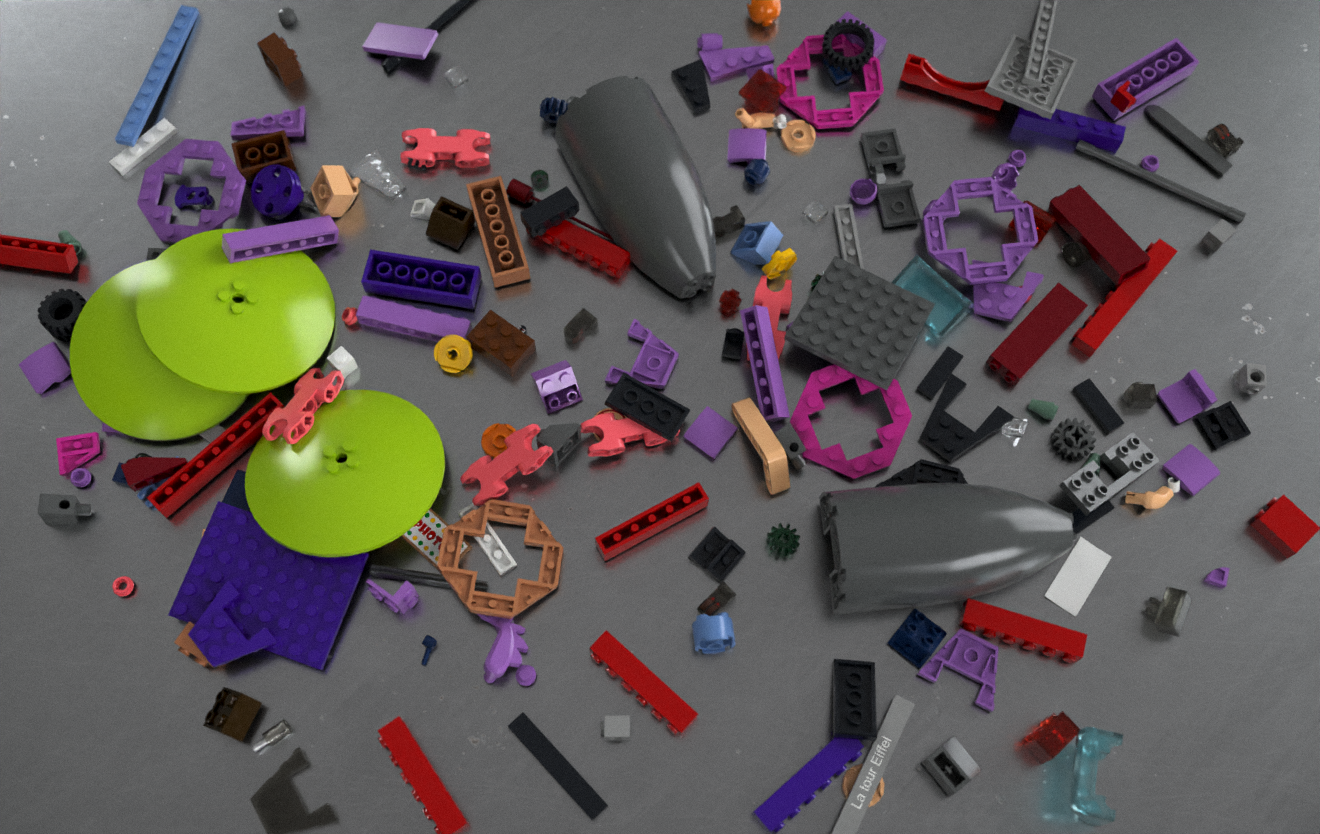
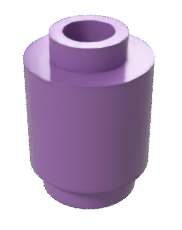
(710, 41)

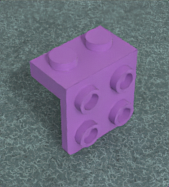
(1187, 397)
(402, 599)

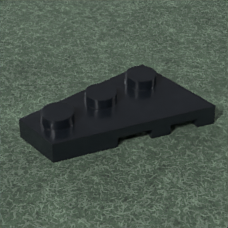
(693, 85)

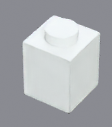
(342, 361)

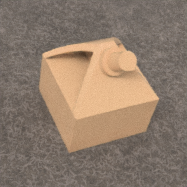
(334, 190)

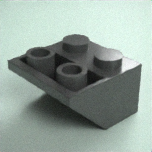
(951, 766)

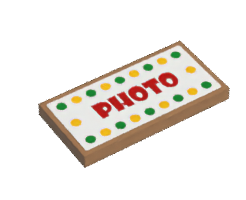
(428, 535)

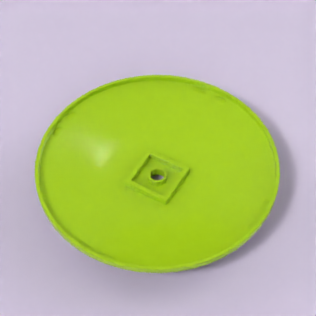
(227, 345)
(124, 379)
(354, 505)

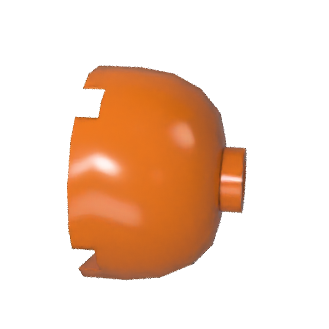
(764, 11)

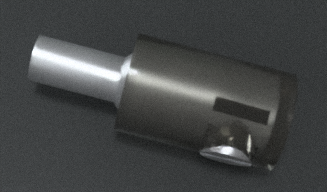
(274, 735)

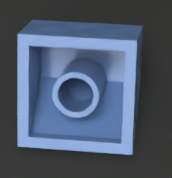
(757, 242)

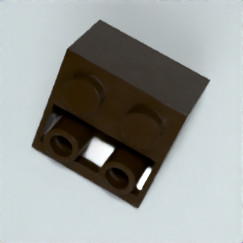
(450, 223)
(232, 713)

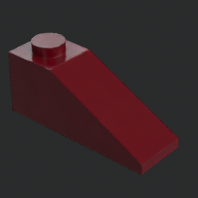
(149, 470)

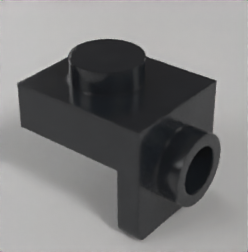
(733, 343)

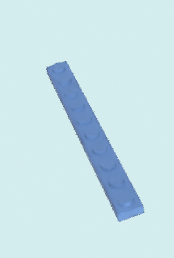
(156, 76)

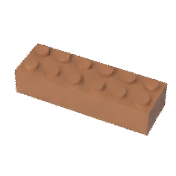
(498, 231)

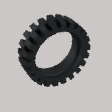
(851, 28)

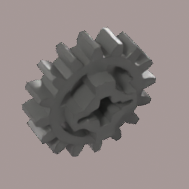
(1074, 438)

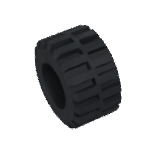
(55, 306)

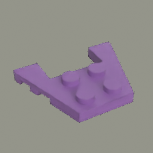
(1003, 300)
(653, 361)
(971, 658)

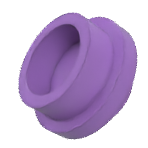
(1017, 158)
(1150, 163)
(80, 477)
(525, 675)

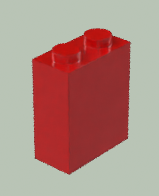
(1285, 525)

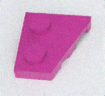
(76, 450)

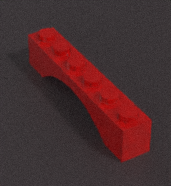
(921, 73)

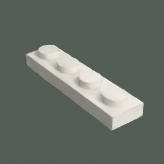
(144, 147)

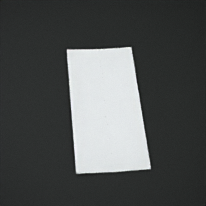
(1078, 576)

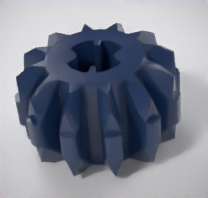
(552, 108)

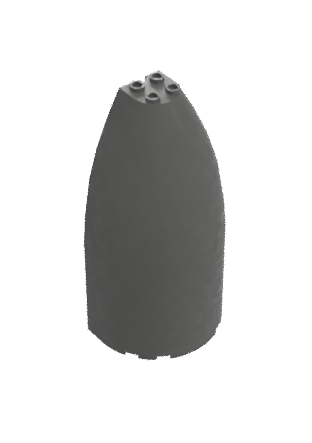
(641, 182)
(936, 543)

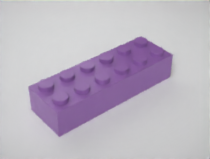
(1147, 76)

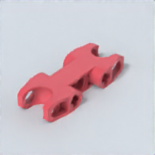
(457, 148)
(777, 304)
(299, 412)
(616, 433)
(516, 458)

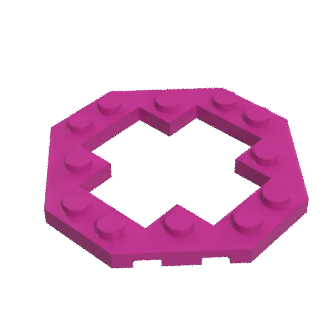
(806, 106)
(833, 456)

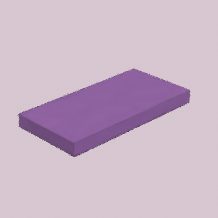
(400, 40)

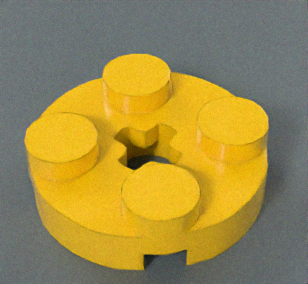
(779, 262)
(445, 359)

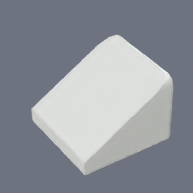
(422, 209)

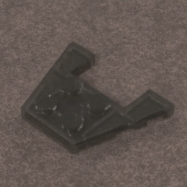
(280, 805)

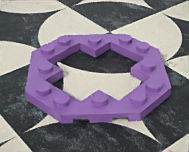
(173, 163)
(956, 259)

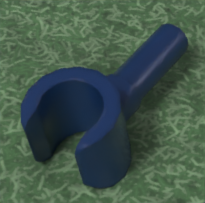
(430, 643)

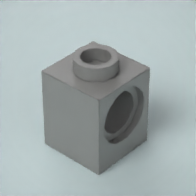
(1219, 235)
(1257, 373)
(616, 728)

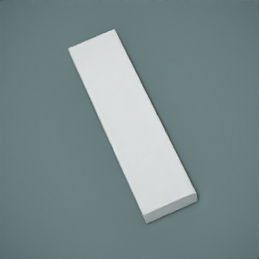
(492, 547)

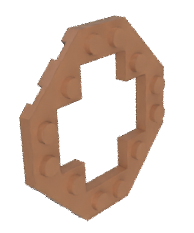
(526, 591)

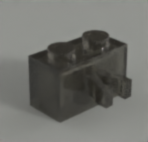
(1170, 611)

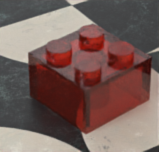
(1051, 737)

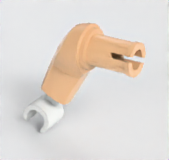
(760, 120)
(1156, 499)

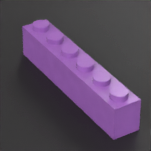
(279, 238)
(410, 320)
(764, 363)

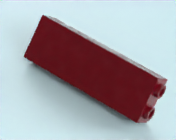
(1106, 241)
(1036, 334)

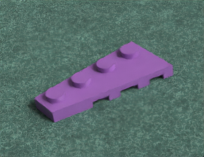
(732, 61)
(290, 121)

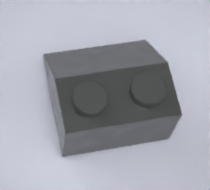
(561, 439)

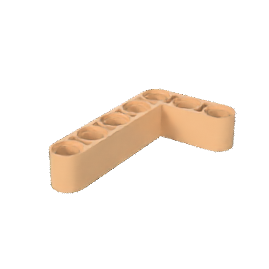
(765, 443)

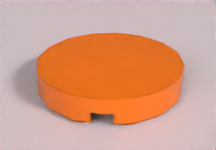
(494, 437)

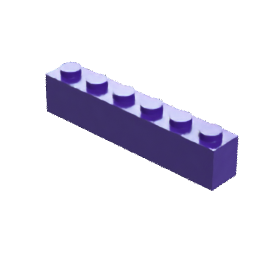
(1073, 128)
(806, 781)

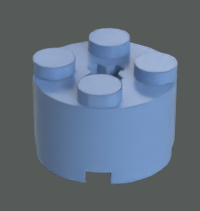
(713, 633)

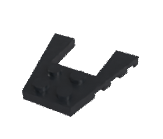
(950, 436)

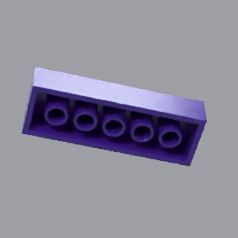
(421, 279)

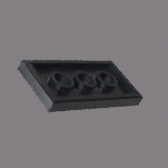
(647, 407)
(854, 699)

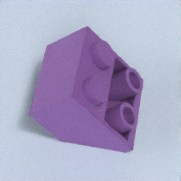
(556, 386)

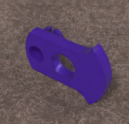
(201, 196)

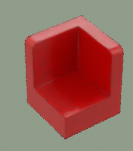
(1122, 99)

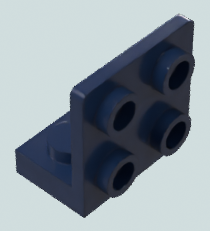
(917, 638)

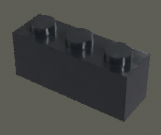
(550, 212)

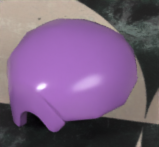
(1005, 176)
(863, 191)

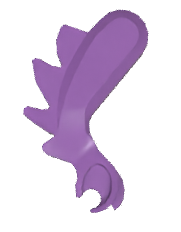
(505, 648)

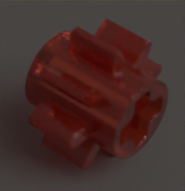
(730, 300)

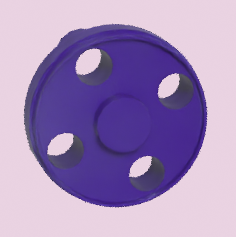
(276, 191)

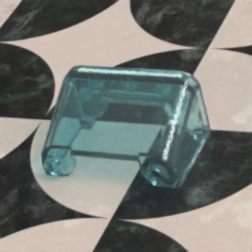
(925, 282)
(1090, 747)

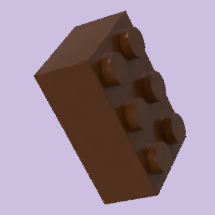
(262, 151)
(501, 343)

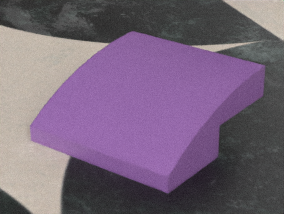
(746, 144)
(45, 367)
(710, 432)
(1191, 469)

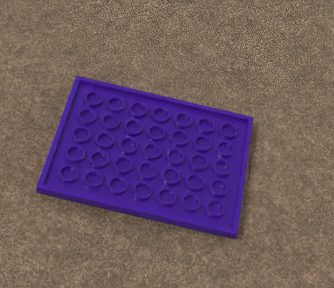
(280, 589)

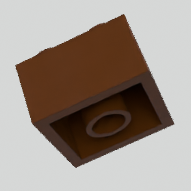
(280, 58)

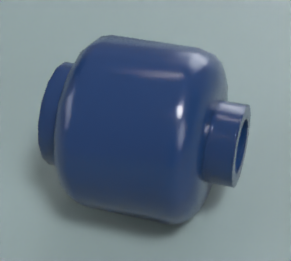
(756, 171)

